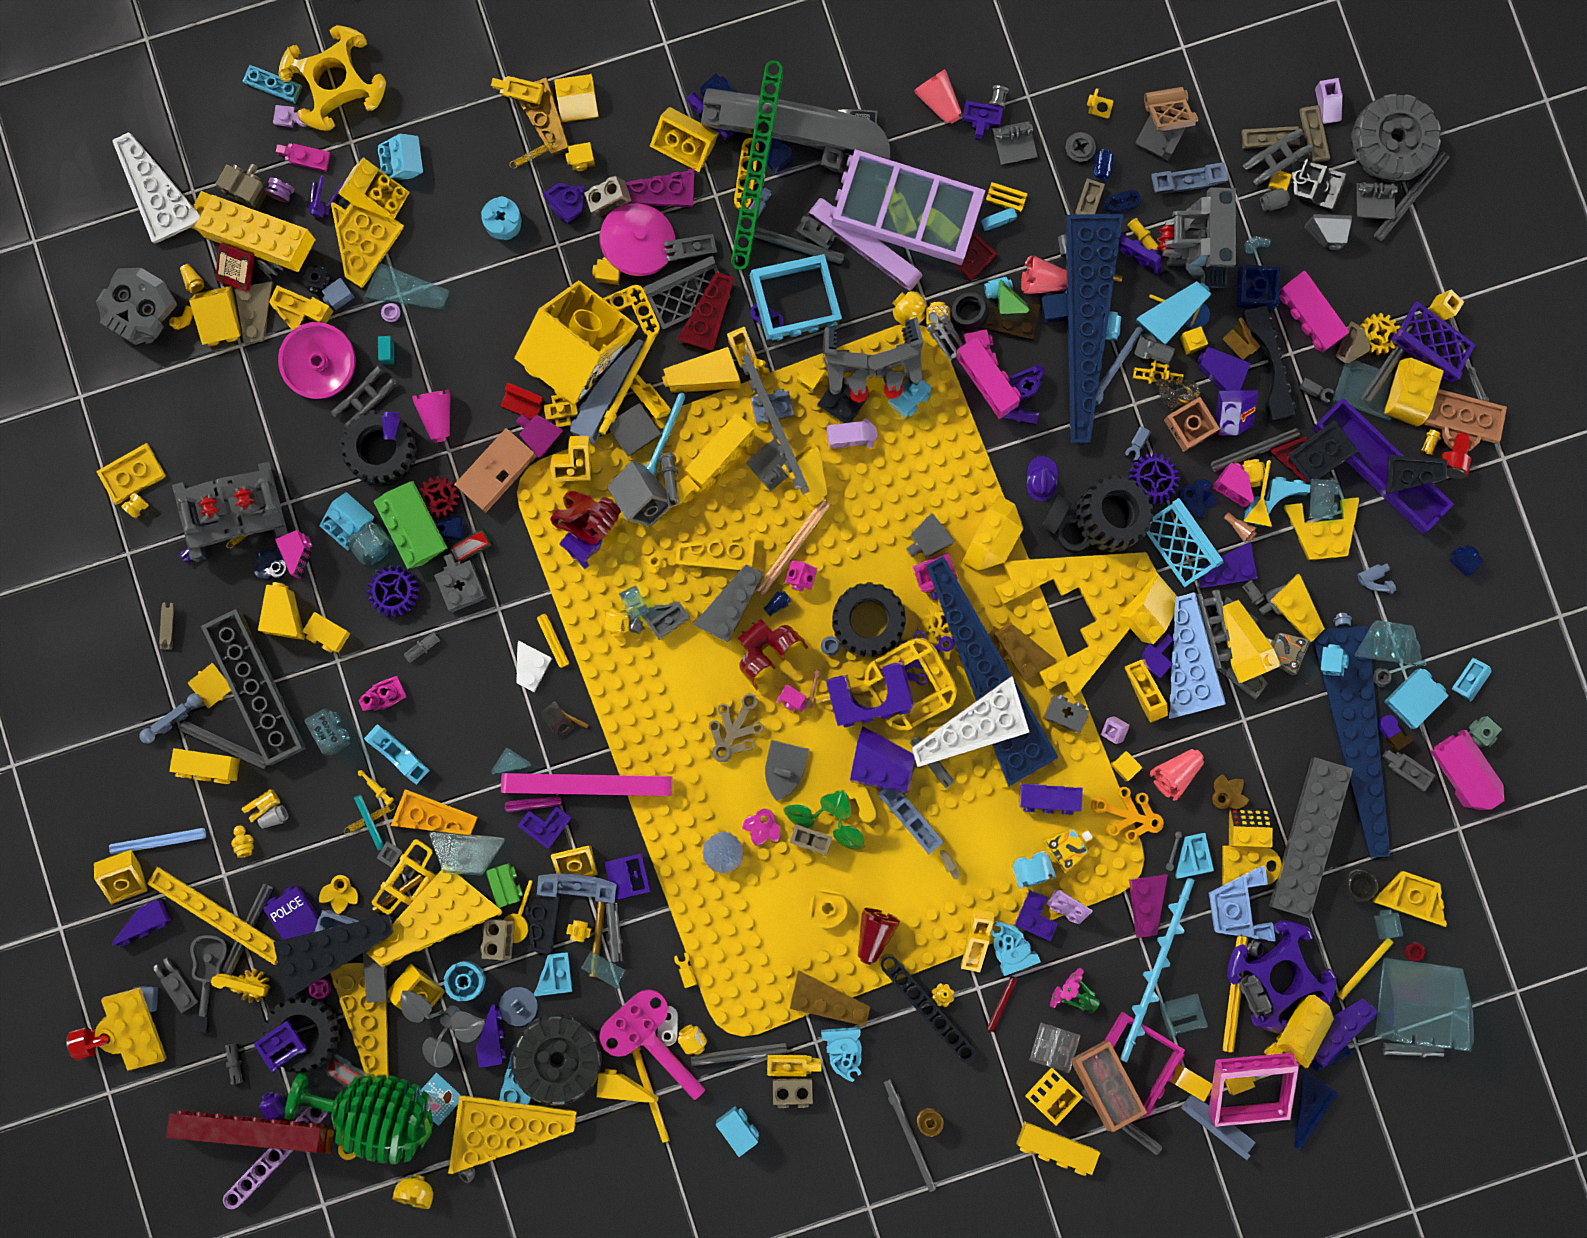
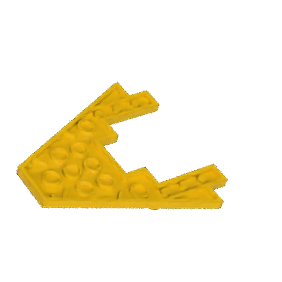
(1108, 588)

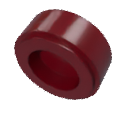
(1414, 952)

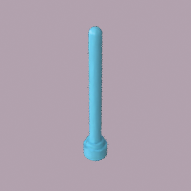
(652, 466)

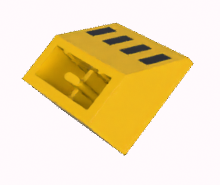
(1053, 1096)

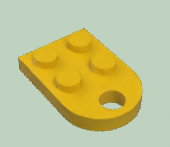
(1243, 859)

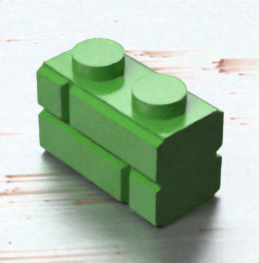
(504, 885)

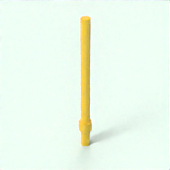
(610, 415)
(647, 1085)

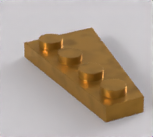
(547, 119)
(823, 1000)

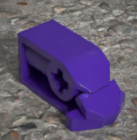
(1030, 376)

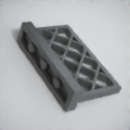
(674, 280)

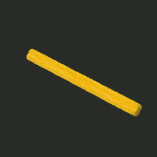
(1233, 1008)

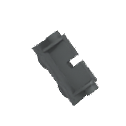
(823, 237)
(1251, 987)

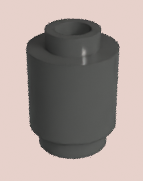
(1274, 199)

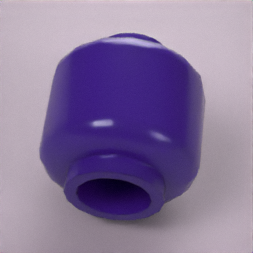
(273, 1106)

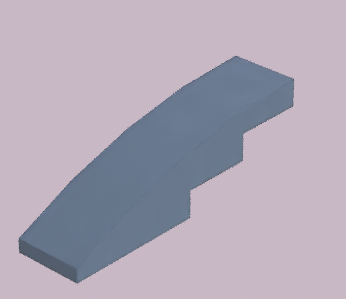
(911, 819)

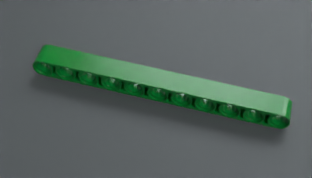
(751, 174)

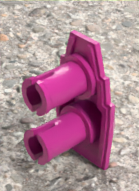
(383, 695)

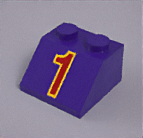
(1235, 411)

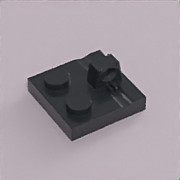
(840, 405)

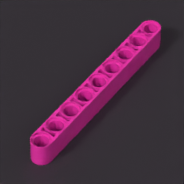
(586, 784)

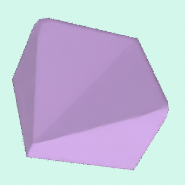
(1115, 730)

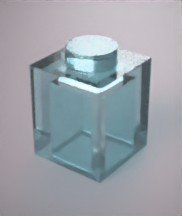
(634, 602)
(1388, 924)

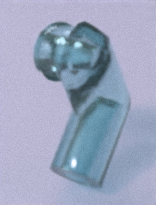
(1254, 242)

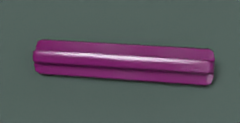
(535, 803)

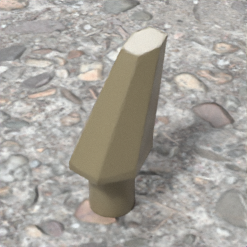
(949, 864)

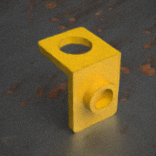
(1094, 100)

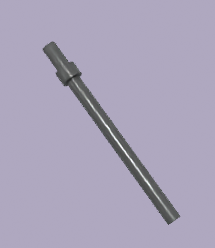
(894, 1100)

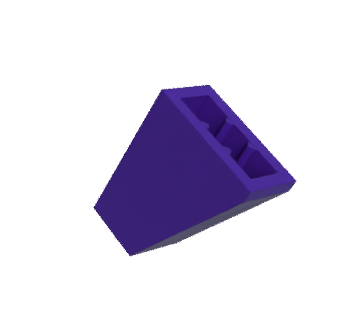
(1223, 369)

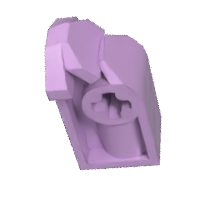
(851, 434)

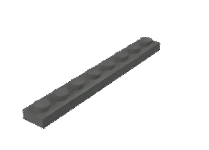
(777, 431)

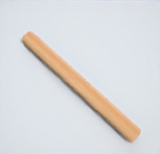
(792, 547)

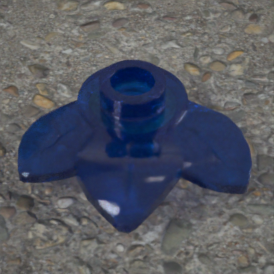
(1201, 497)

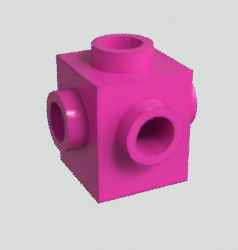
(801, 575)

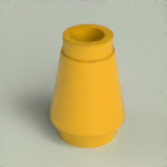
(192, 280)

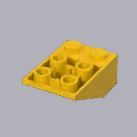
(373, 190)

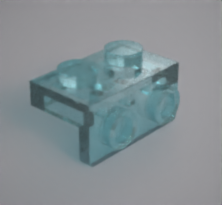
(1322, 498)

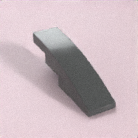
(375, 980)

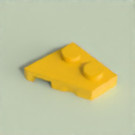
(289, 306)

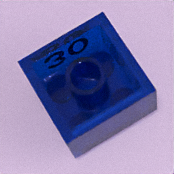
(1258, 286)

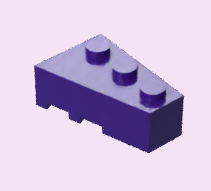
(1050, 798)

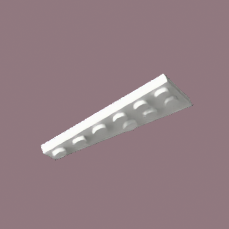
(157, 197)
(985, 722)

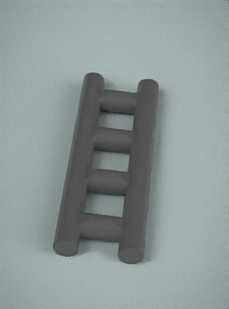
(1215, 600)

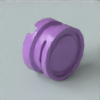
(279, 190)

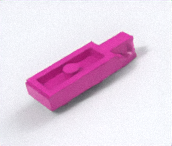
(305, 156)

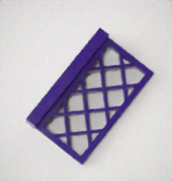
(1429, 356)

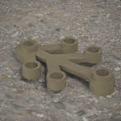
(733, 731)

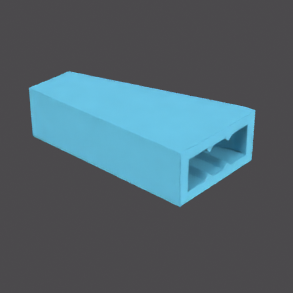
(1169, 316)

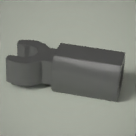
(1315, 390)

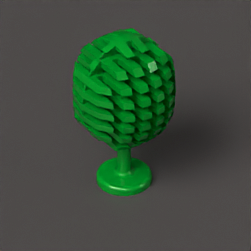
(372, 1116)

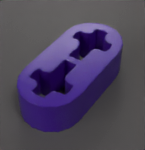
(773, 315)

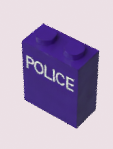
(292, 913)

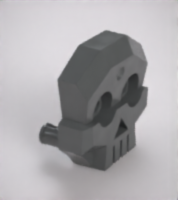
(142, 292)

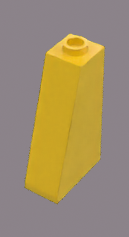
(703, 373)

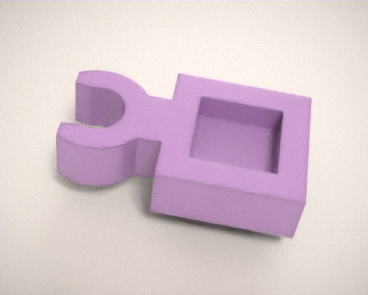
(286, 116)

